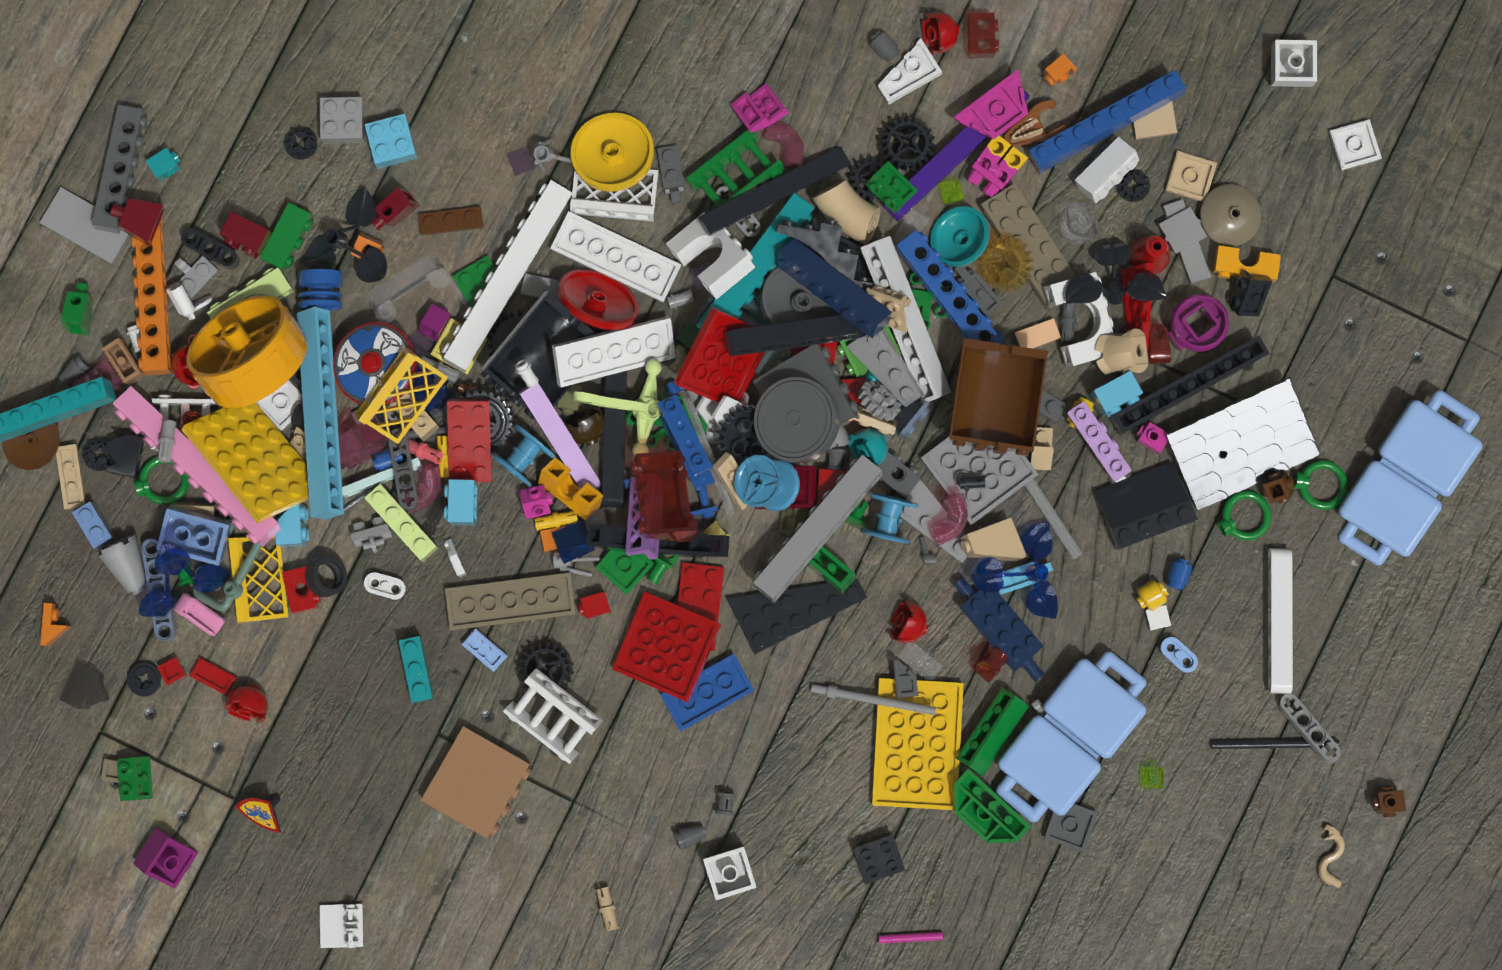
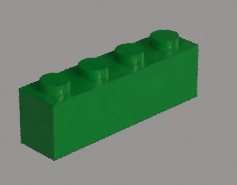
(992, 732)

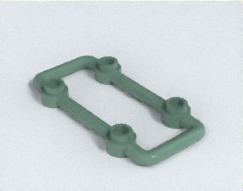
(232, 589)

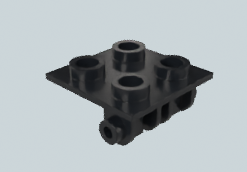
(878, 859)

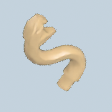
(1326, 877)

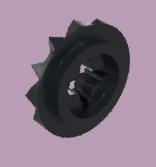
(310, 144)
(1140, 192)
(90, 459)
(136, 684)

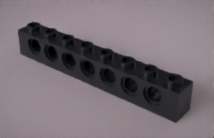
(1189, 385)

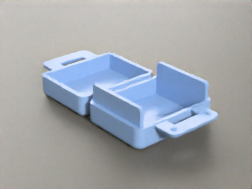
(1419, 460)
(1083, 720)

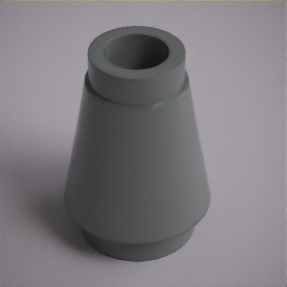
(75, 369)
(688, 836)

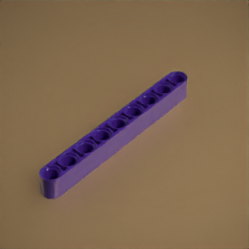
(941, 166)

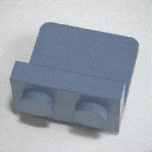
(908, 417)

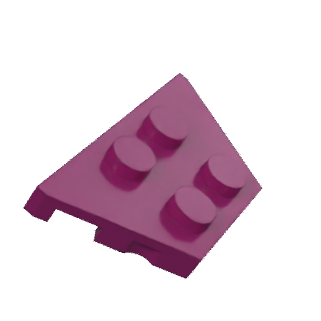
(997, 108)

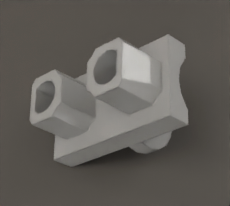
(371, 537)

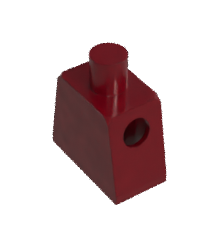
(402, 205)
(139, 219)

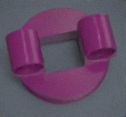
(1214, 312)

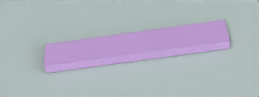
(559, 436)

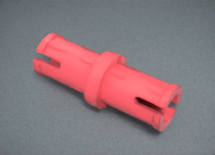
(423, 451)

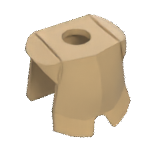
(1122, 352)

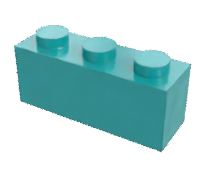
(416, 669)

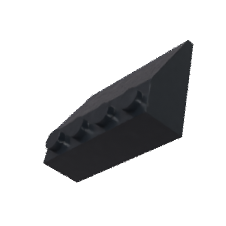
(1145, 505)

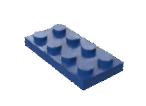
(715, 689)

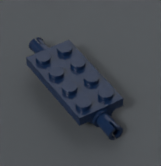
(1001, 627)

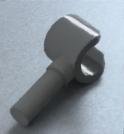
(928, 559)

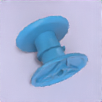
(523, 455)
(767, 483)
(889, 518)

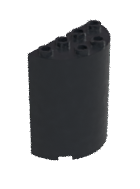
(532, 339)

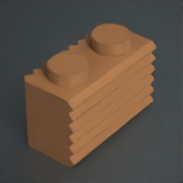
(123, 362)

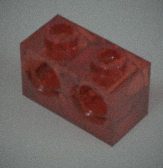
(978, 35)

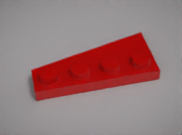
(1137, 311)

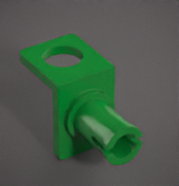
(854, 518)
(662, 563)

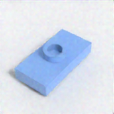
(484, 650)

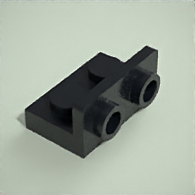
(1249, 294)

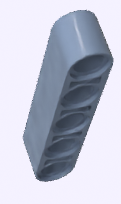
(152, 582)

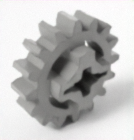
(879, 400)

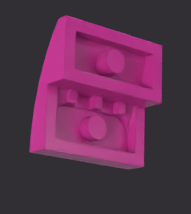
(759, 109)

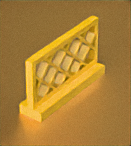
(385, 387)
(241, 603)

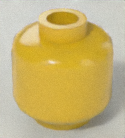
(1152, 595)

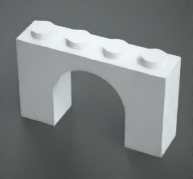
(726, 270)
(1102, 324)

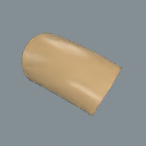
(851, 211)

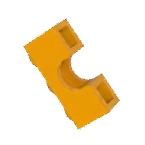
(1228, 264)
(557, 481)

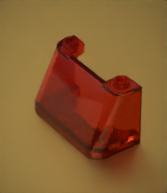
(663, 496)

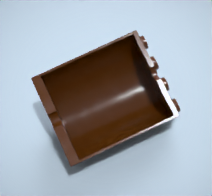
(998, 397)

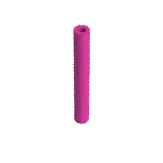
(910, 937)

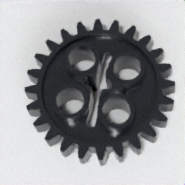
(743, 437)

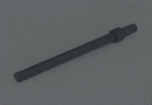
(1266, 744)

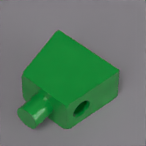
(77, 311)

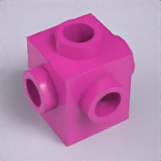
(536, 501)

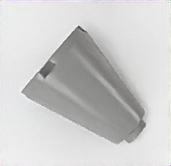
(125, 563)

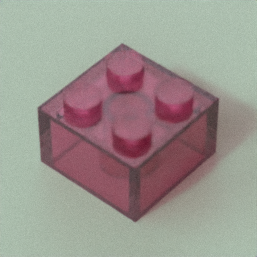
(358, 444)

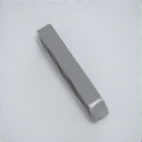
(1312, 726)

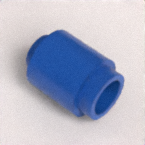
(383, 460)
(1179, 574)

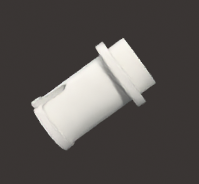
(134, 333)
(524, 369)

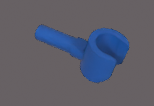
(673, 388)

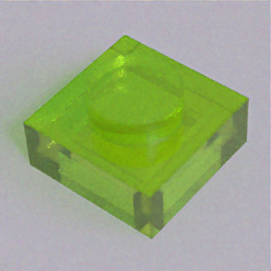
(951, 192)
(1152, 777)

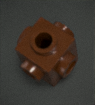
(1276, 493)
(1396, 801)

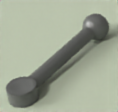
(366, 492)

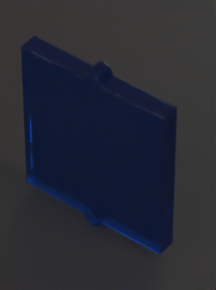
(572, 541)

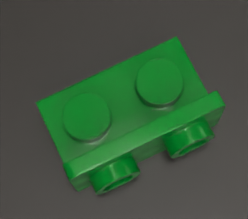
(891, 187)
(134, 778)

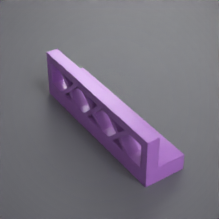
(648, 546)

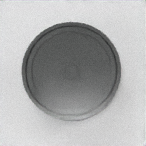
(796, 420)

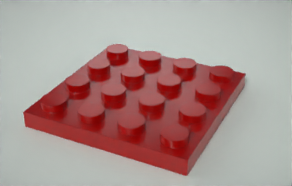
(709, 366)
(666, 646)

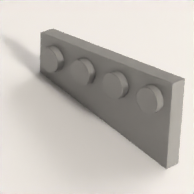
(928, 514)

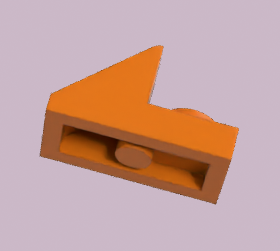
(50, 631)

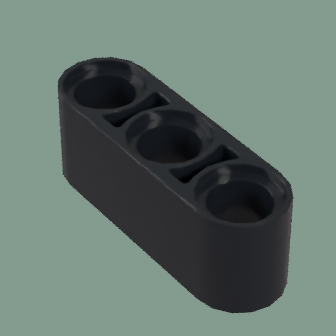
(200, 248)

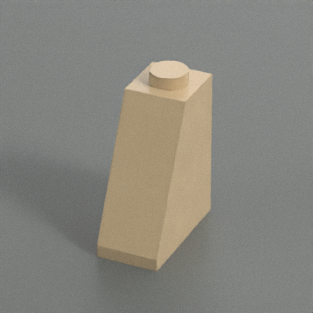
(994, 541)

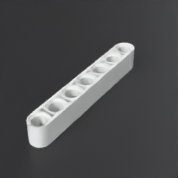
(1280, 621)

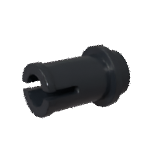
(970, 482)

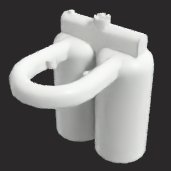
(182, 301)

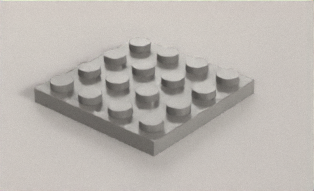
(1002, 474)

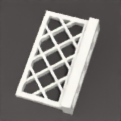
(615, 209)

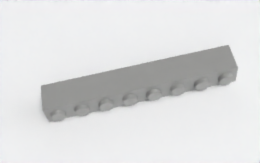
(817, 528)

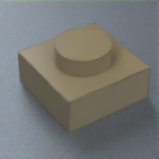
(110, 771)

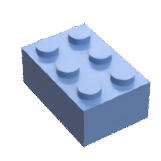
(197, 533)

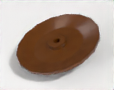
(33, 449)

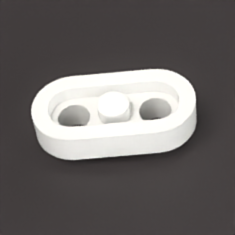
(385, 586)

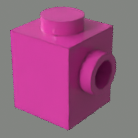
(1152, 437)

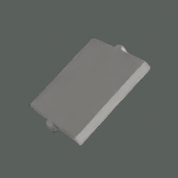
(1182, 230)

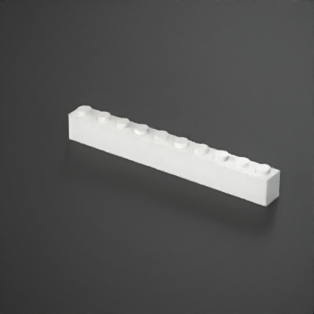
(507, 276)

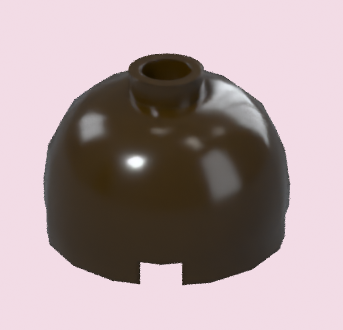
(586, 426)

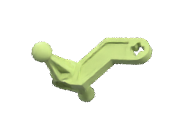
(643, 408)

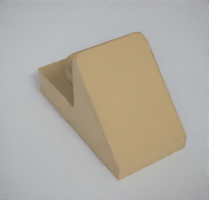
(1043, 451)

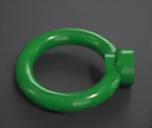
(1303, 479)
(143, 489)
(1228, 526)

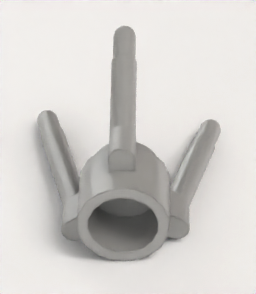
(545, 154)
(564, 567)

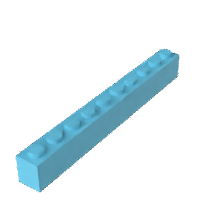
(320, 416)

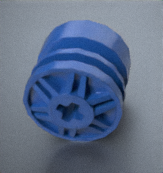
(320, 289)

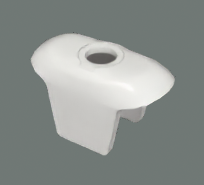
(713, 413)

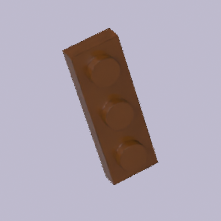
(451, 221)

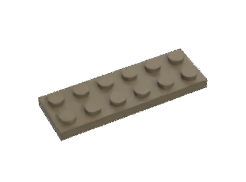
(1014, 217)
(510, 601)

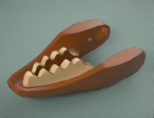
(1030, 129)

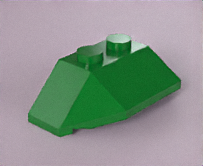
(986, 811)

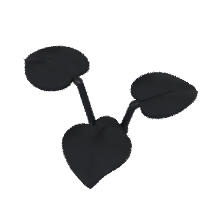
(1114, 252)
(321, 255)

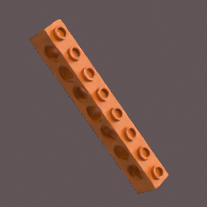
(161, 362)

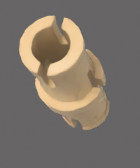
(607, 909)

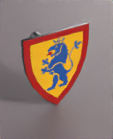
(261, 811)

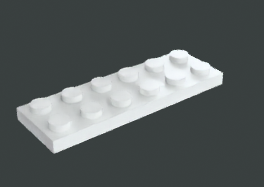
(615, 257)
(613, 351)

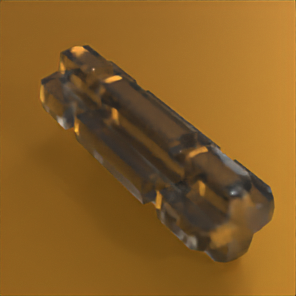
(435, 515)

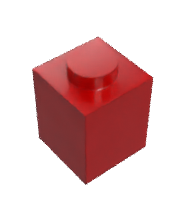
(594, 605)

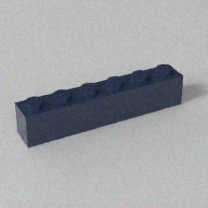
(833, 288)

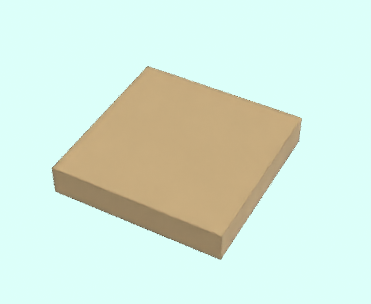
(1156, 124)
(1190, 176)

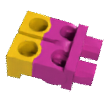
(995, 173)

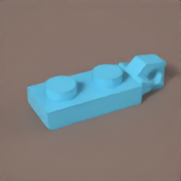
(1016, 582)

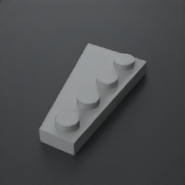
(887, 366)

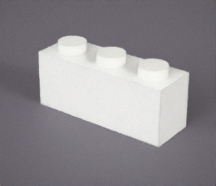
(1107, 170)

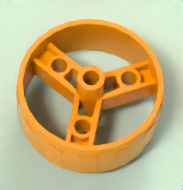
(247, 351)

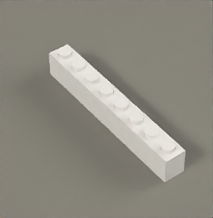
(916, 342)

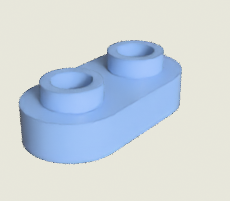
(1178, 654)

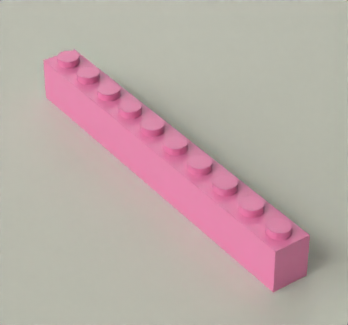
(188, 460)

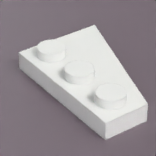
(911, 73)

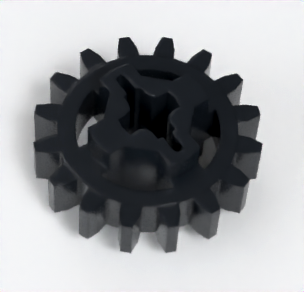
(862, 179)

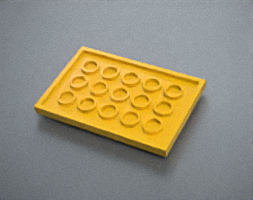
(251, 459)
(918, 750)

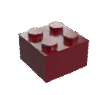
(245, 234)

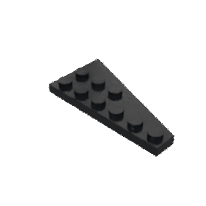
(794, 611)

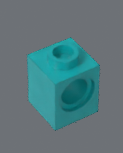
(164, 164)

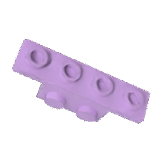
(1096, 437)

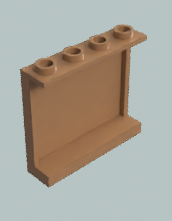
(476, 783)

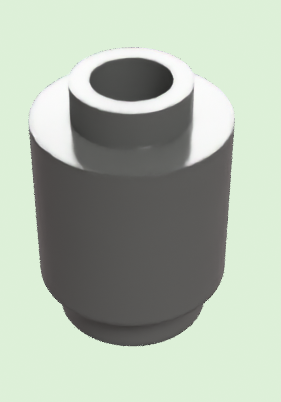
(884, 46)

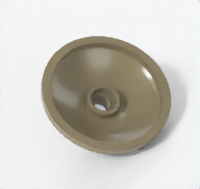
(1218, 219)

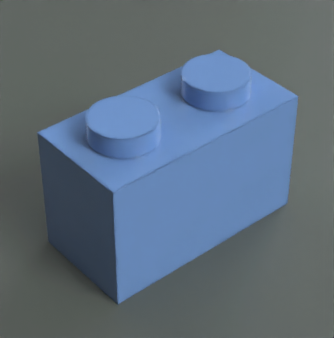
(94, 525)

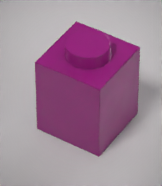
(434, 322)

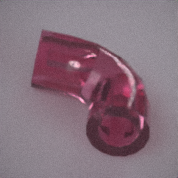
(790, 142)
(429, 486)
(955, 521)

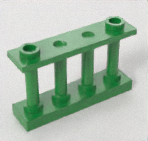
(732, 154)

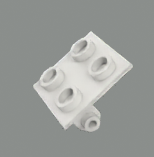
(341, 926)

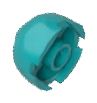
(869, 444)

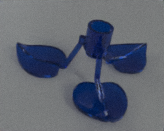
(171, 561)
(1043, 598)

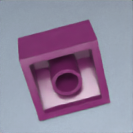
(165, 858)

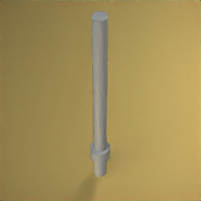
(833, 692)

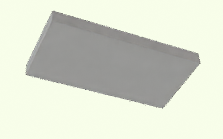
(73, 220)

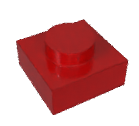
(172, 671)

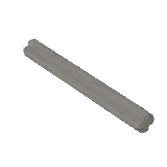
(1053, 519)

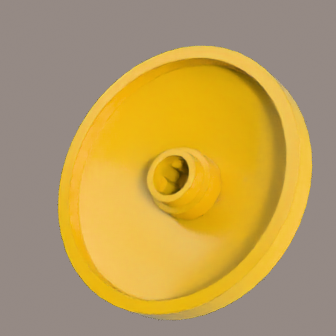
(612, 152)

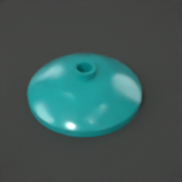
(952, 231)

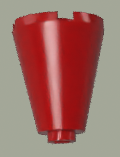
(1150, 249)

